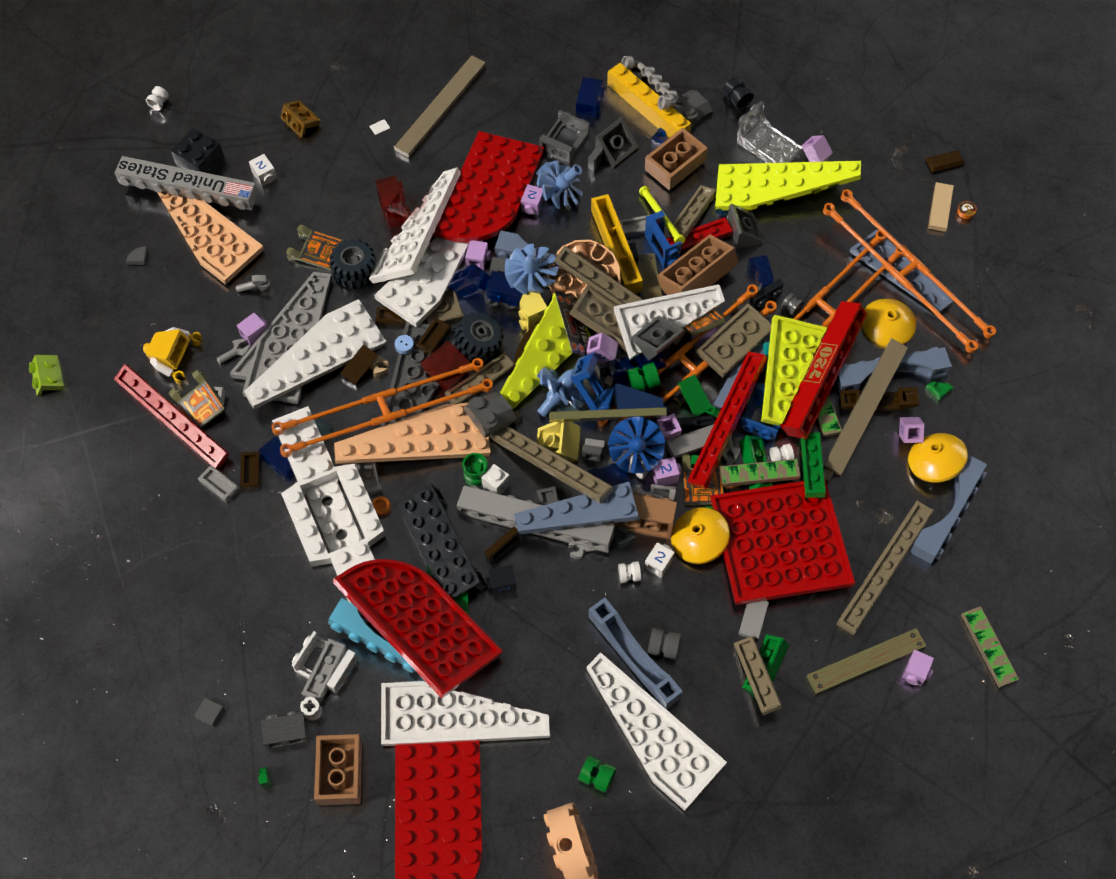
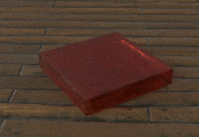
(445, 360)

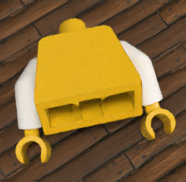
(168, 349)

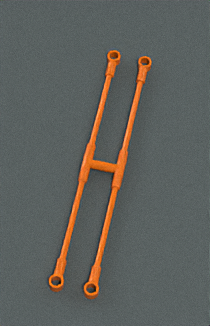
(915, 263)
(817, 299)
(679, 355)
(387, 415)

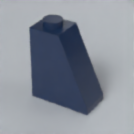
(633, 399)

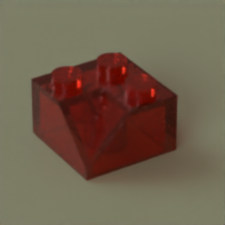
(392, 201)

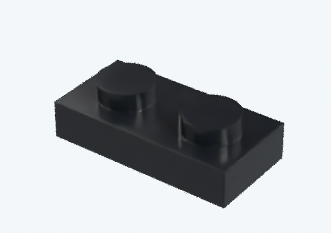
(769, 292)

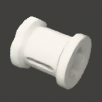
(306, 705)

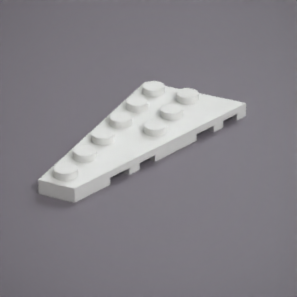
(677, 308)

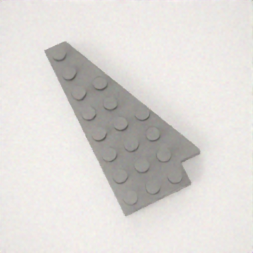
(285, 330)

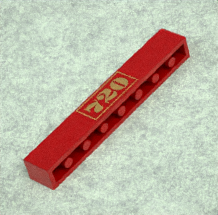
(824, 369)

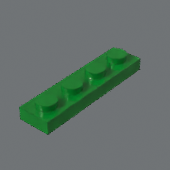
(812, 466)

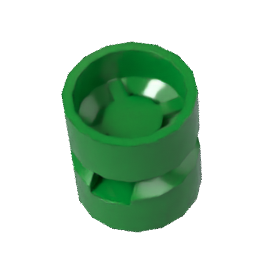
(644, 377)
(474, 468)
(604, 776)

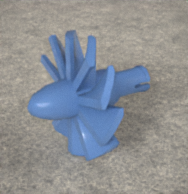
(558, 181)
(525, 271)
(560, 389)

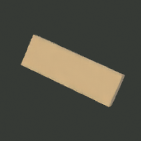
(940, 207)

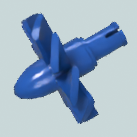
(636, 444)

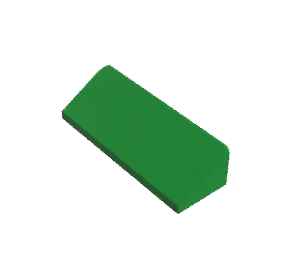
(754, 452)
(772, 652)

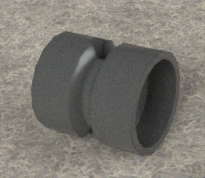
(664, 643)

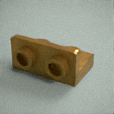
(299, 117)

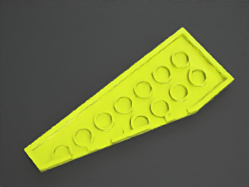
(767, 182)

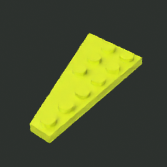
(545, 348)
(789, 357)

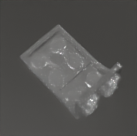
(763, 139)

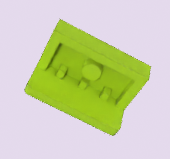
(46, 373)

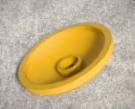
(881, 328)
(939, 464)
(702, 545)

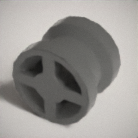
(792, 304)

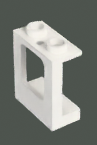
(341, 672)

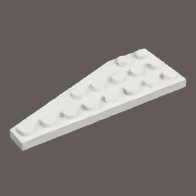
(411, 243)
(420, 294)
(319, 352)
(418, 715)
(666, 748)

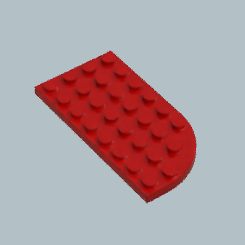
(489, 188)
(419, 621)
(438, 810)

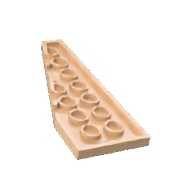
(212, 237)
(427, 435)

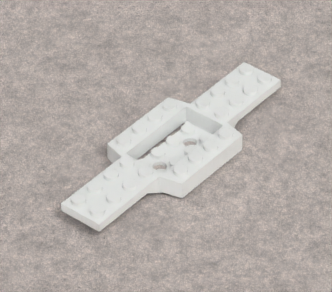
(317, 480)

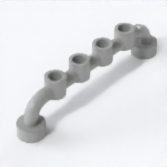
(669, 96)

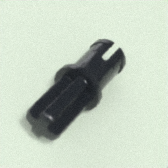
(694, 422)

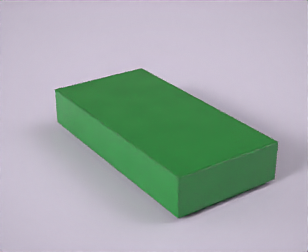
(694, 395)

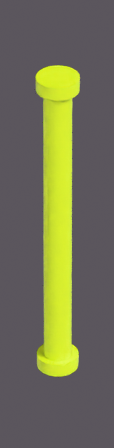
(645, 192)

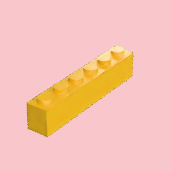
(645, 100)
(616, 242)

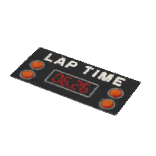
(574, 328)

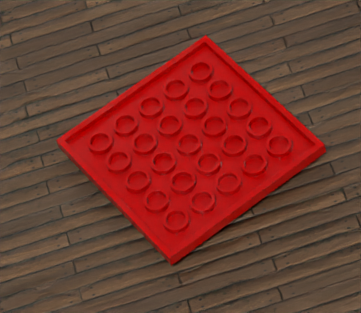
(782, 543)

